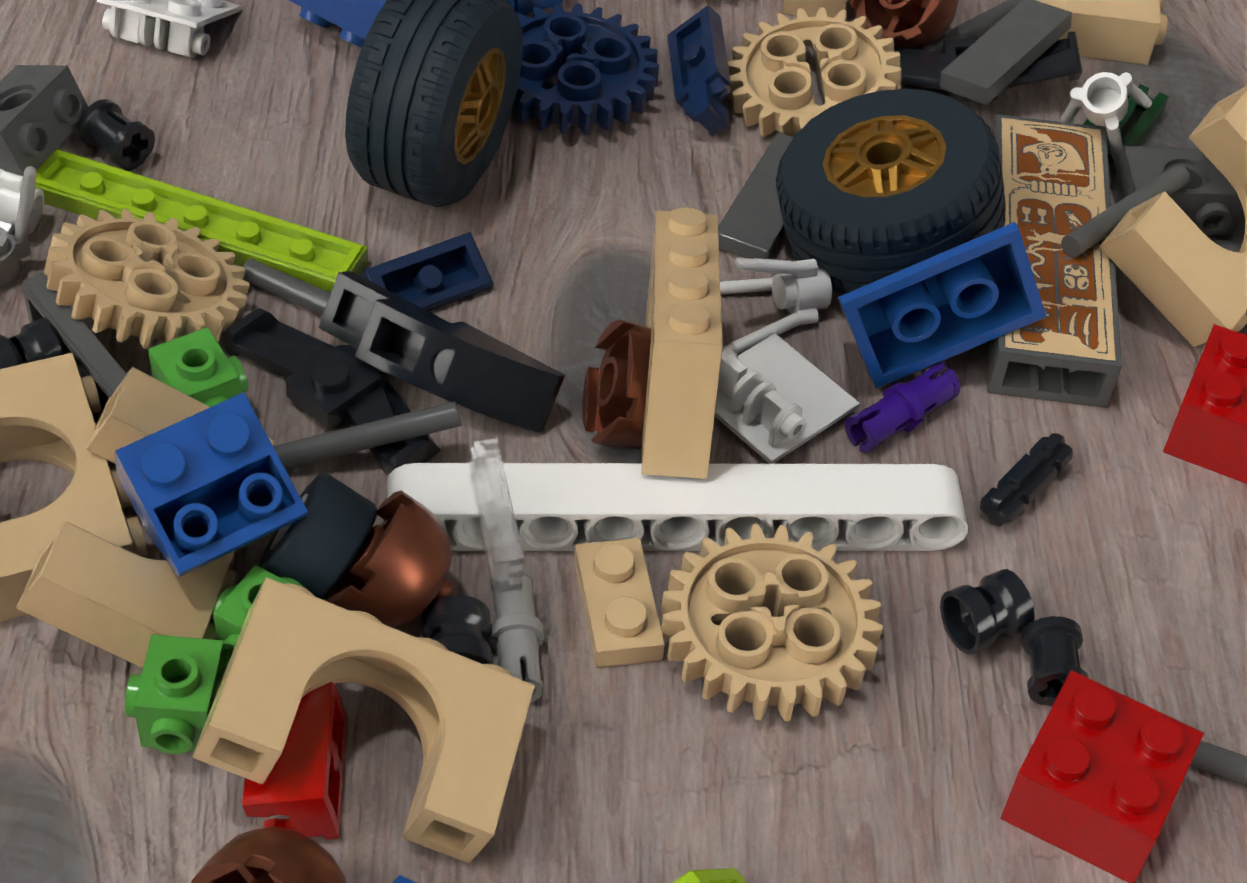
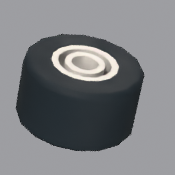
(326, 541)

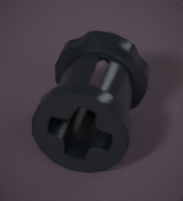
(106, 128)
(1053, 654)

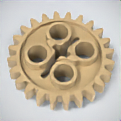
(774, 80)
(144, 277)
(774, 604)

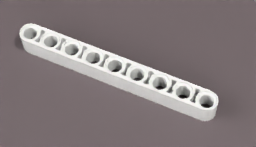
(598, 502)

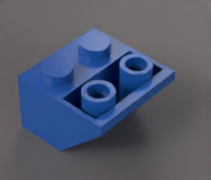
(208, 485)

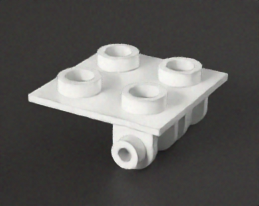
(166, 23)
(777, 398)

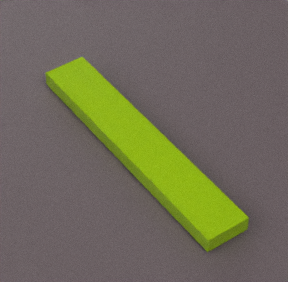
(299, 251)

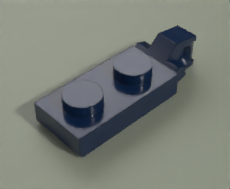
(701, 69)

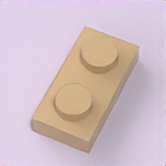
(618, 603)

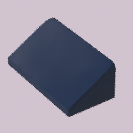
(435, 273)

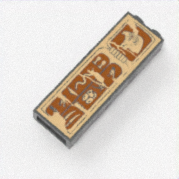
(1052, 186)

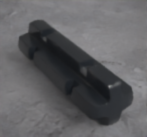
(1026, 479)

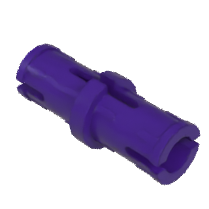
(902, 407)

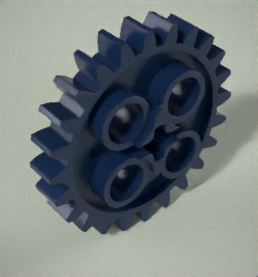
(583, 69)

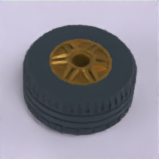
(433, 96)
(888, 184)

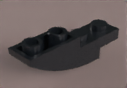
(440, 355)

